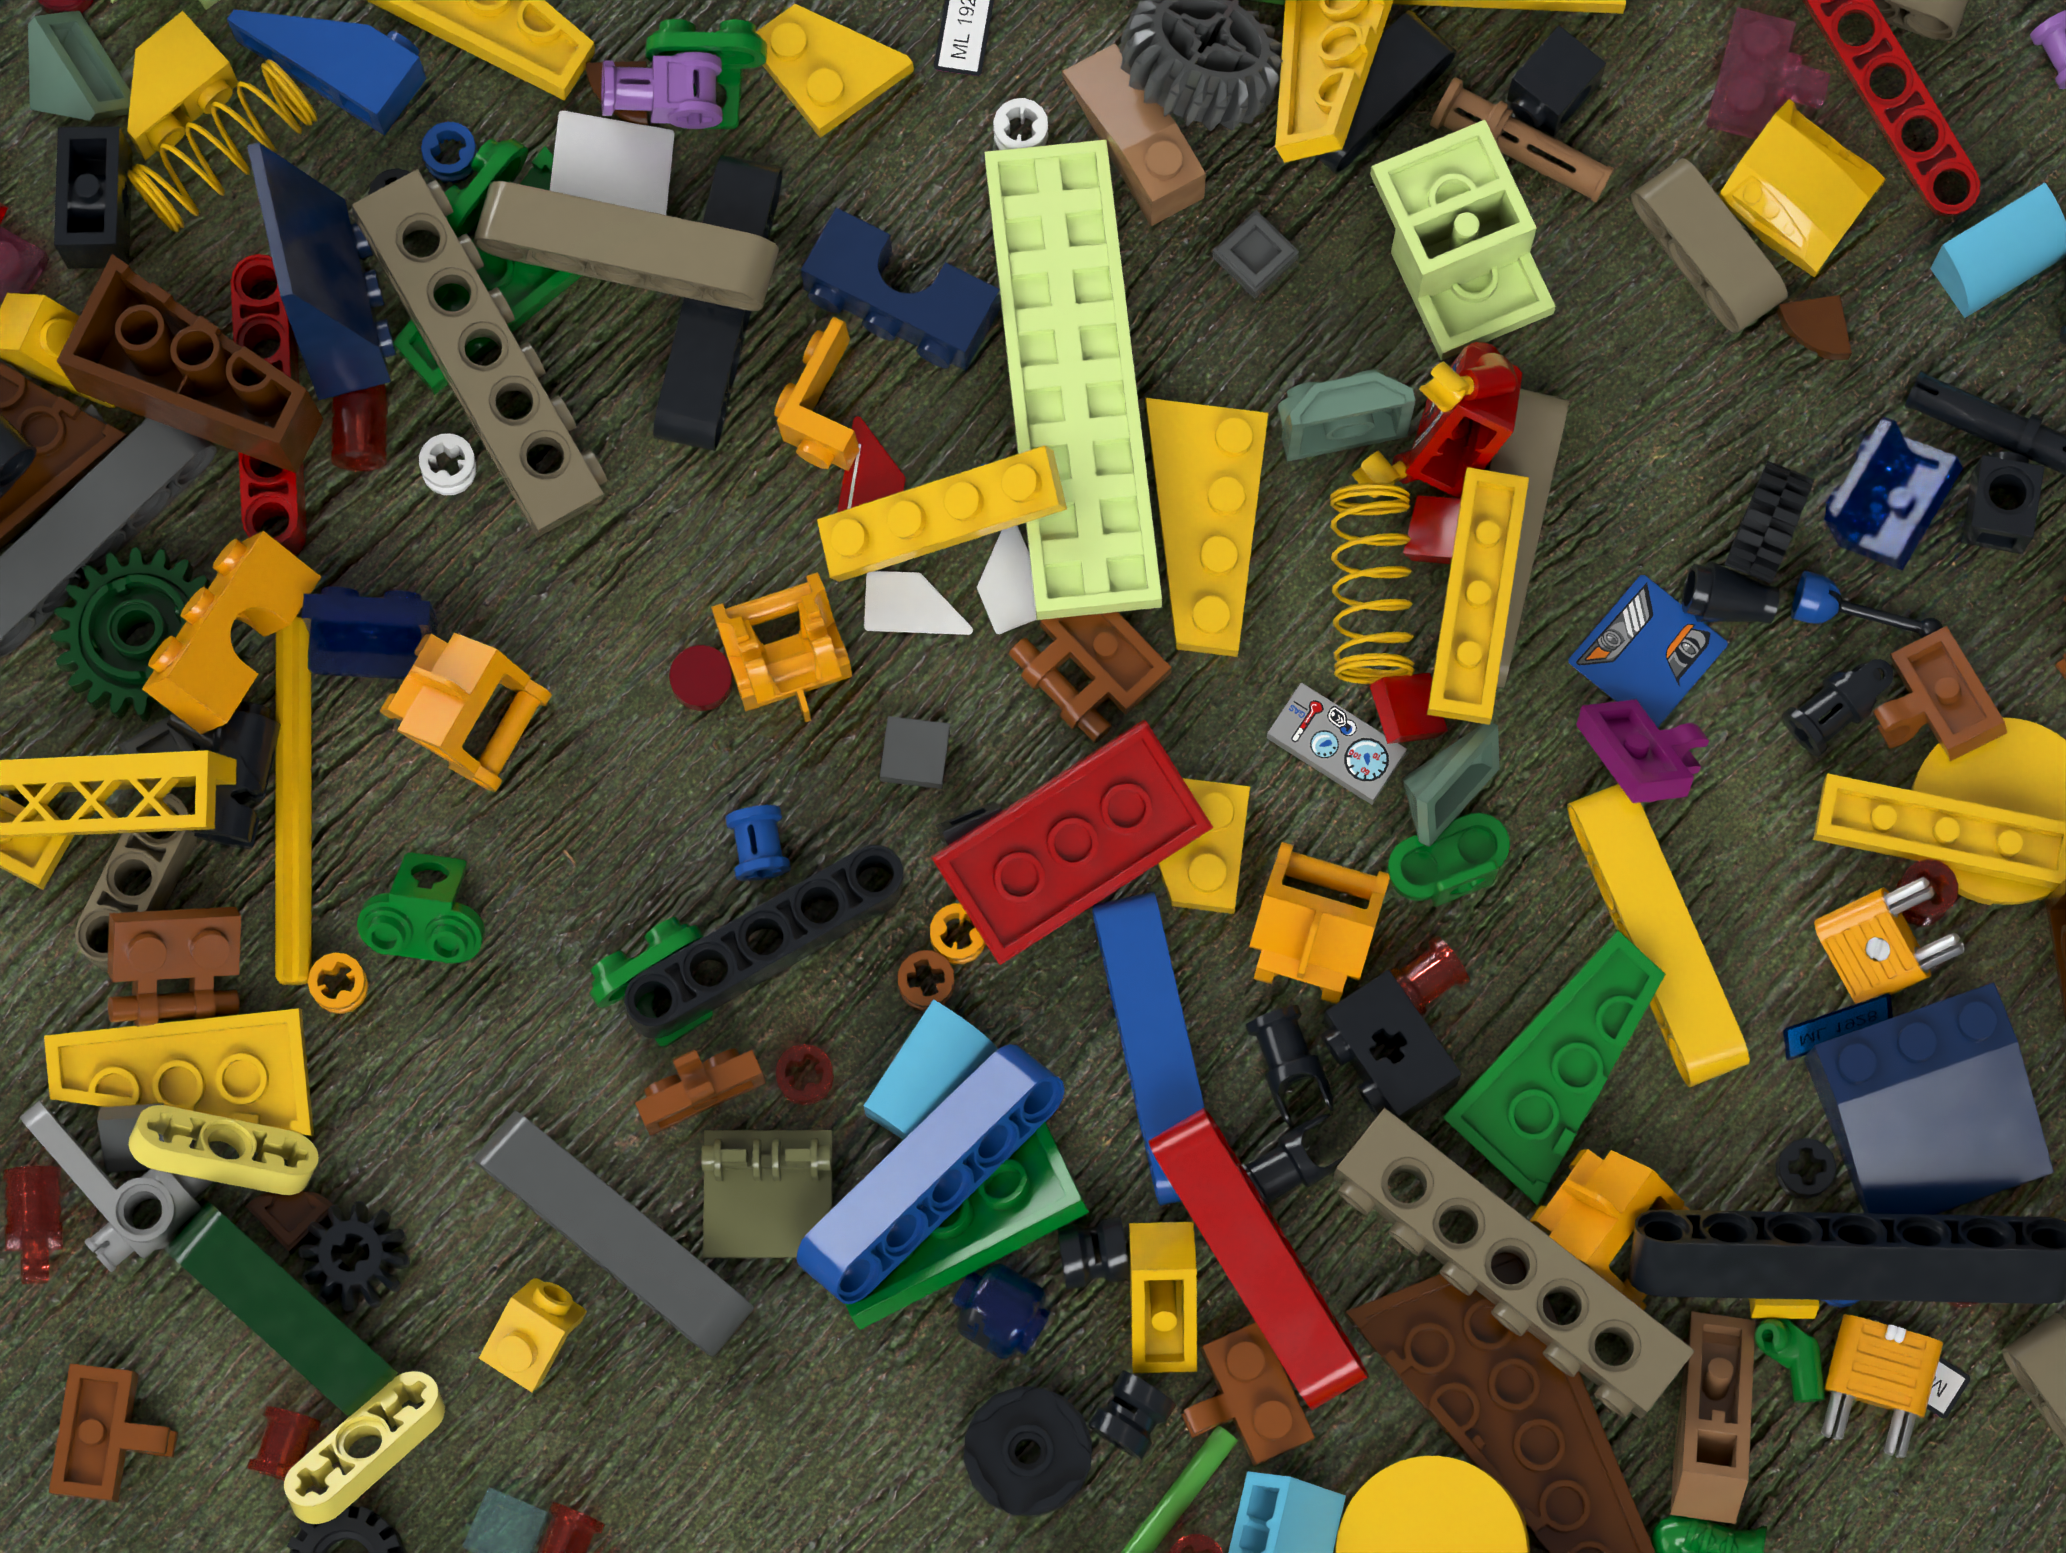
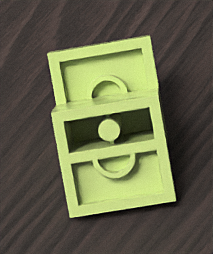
(1463, 239)

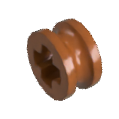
(938, 965)

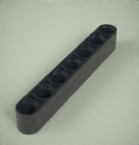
(1849, 1256)

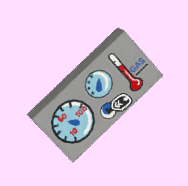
(1336, 743)

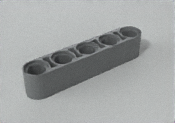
(93, 521)
(614, 1234)

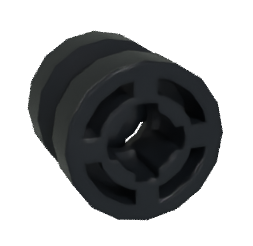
(1079, 1257)
(1129, 1430)

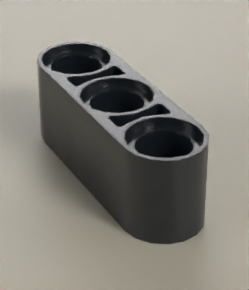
(1403, 68)

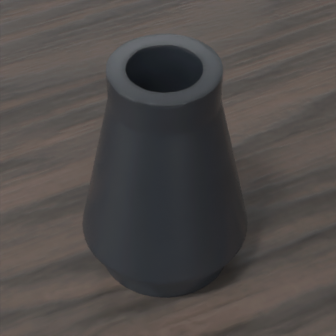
(1727, 596)

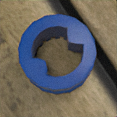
(431, 148)

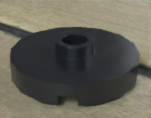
(1027, 1416)

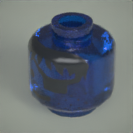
(1001, 1310)

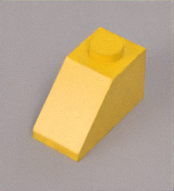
(1163, 1297)

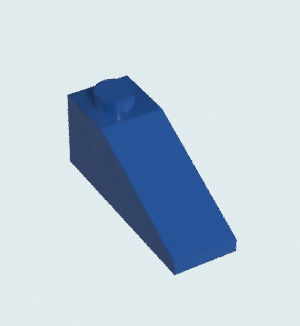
(341, 61)

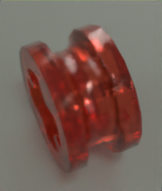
(797, 1057)

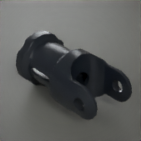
(1849, 698)
(1287, 1055)
(1288, 1165)

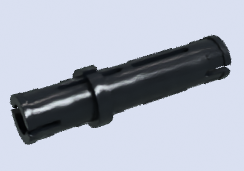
(1989, 421)

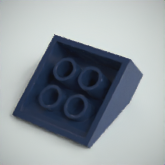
(323, 278)
(1932, 1106)

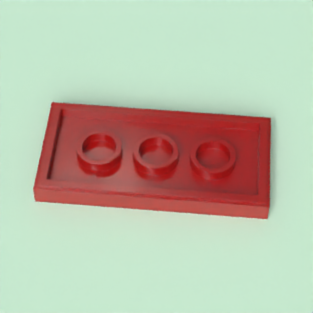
(1071, 842)

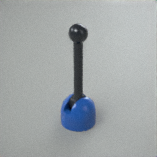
(1820, 599)

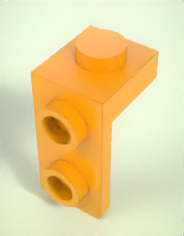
(815, 436)

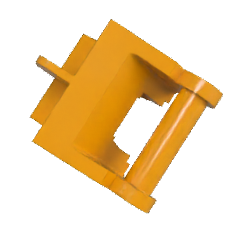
(790, 664)
(449, 693)
(1311, 934)
(1599, 1208)

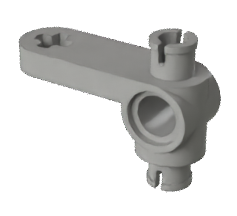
(118, 1236)

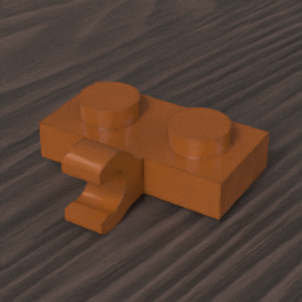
(1942, 694)
(698, 1087)
(1252, 1395)
(99, 1431)

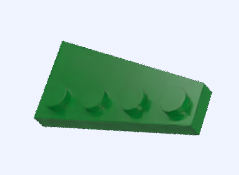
(522, 285)
(1547, 1079)
(1010, 1209)

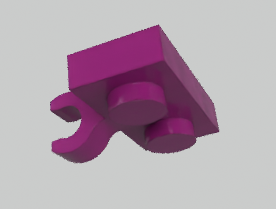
(1641, 757)

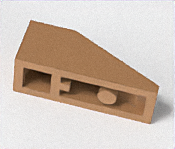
(1140, 140)
(1714, 1419)

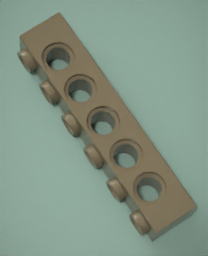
(385, 222)
(1395, 1148)

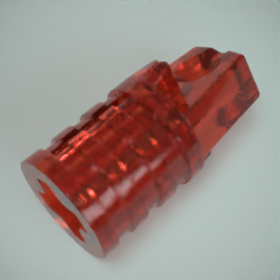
(360, 429)
(33, 1218)

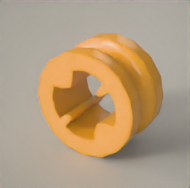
(938, 932)
(345, 1000)

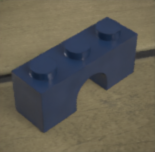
(942, 320)

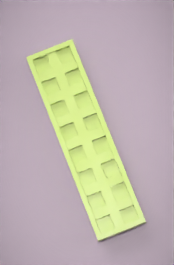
(1074, 376)

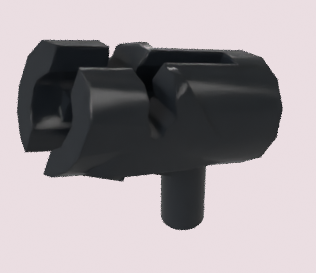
(251, 740)

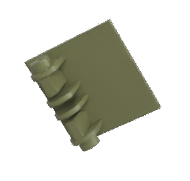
(763, 1190)

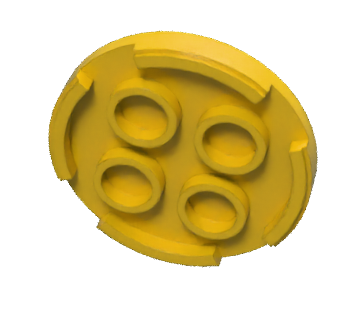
(2012, 773)
(1432, 1508)

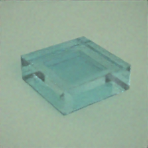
(505, 1525)

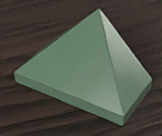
(72, 70)
(1451, 780)

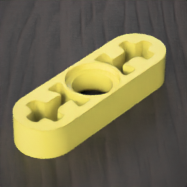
(183, 1125)
(362, 1473)

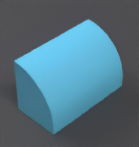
(2002, 250)
(927, 1070)
(1286, 1516)

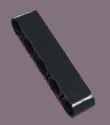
(710, 334)
(779, 914)

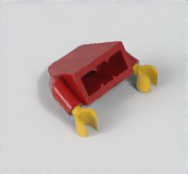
(1462, 426)

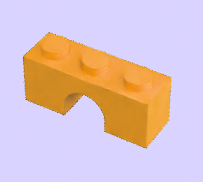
(198, 670)

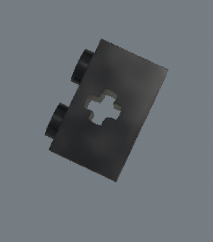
(92, 196)
(1387, 1014)

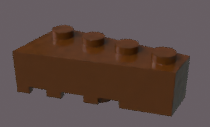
(180, 370)

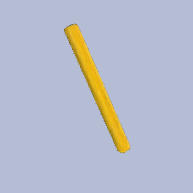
(293, 807)

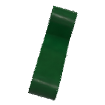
(279, 1310)

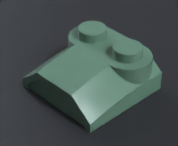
(1344, 414)

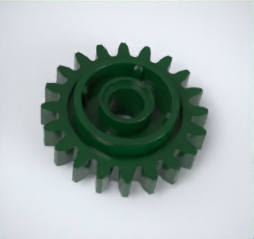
(105, 617)

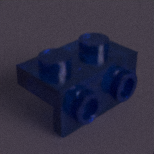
(1890, 495)
(365, 633)

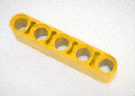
(1655, 919)

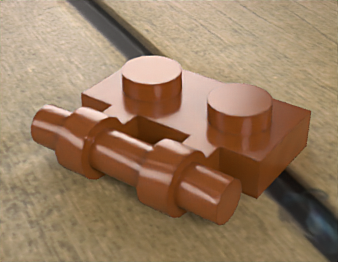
(1107, 652)
(173, 946)

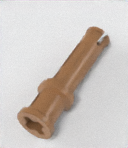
(1589, 175)

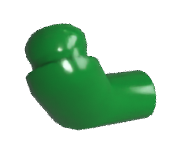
(1795, 1351)

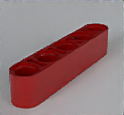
(1893, 113)
(253, 323)
(1258, 1258)

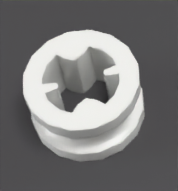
(1022, 109)
(442, 481)

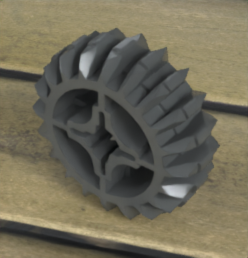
(1202, 60)

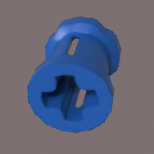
(758, 842)

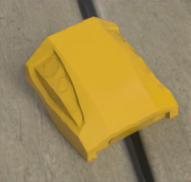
(1799, 189)

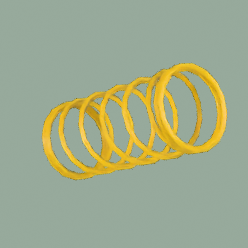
(285, 93)
(1360, 674)

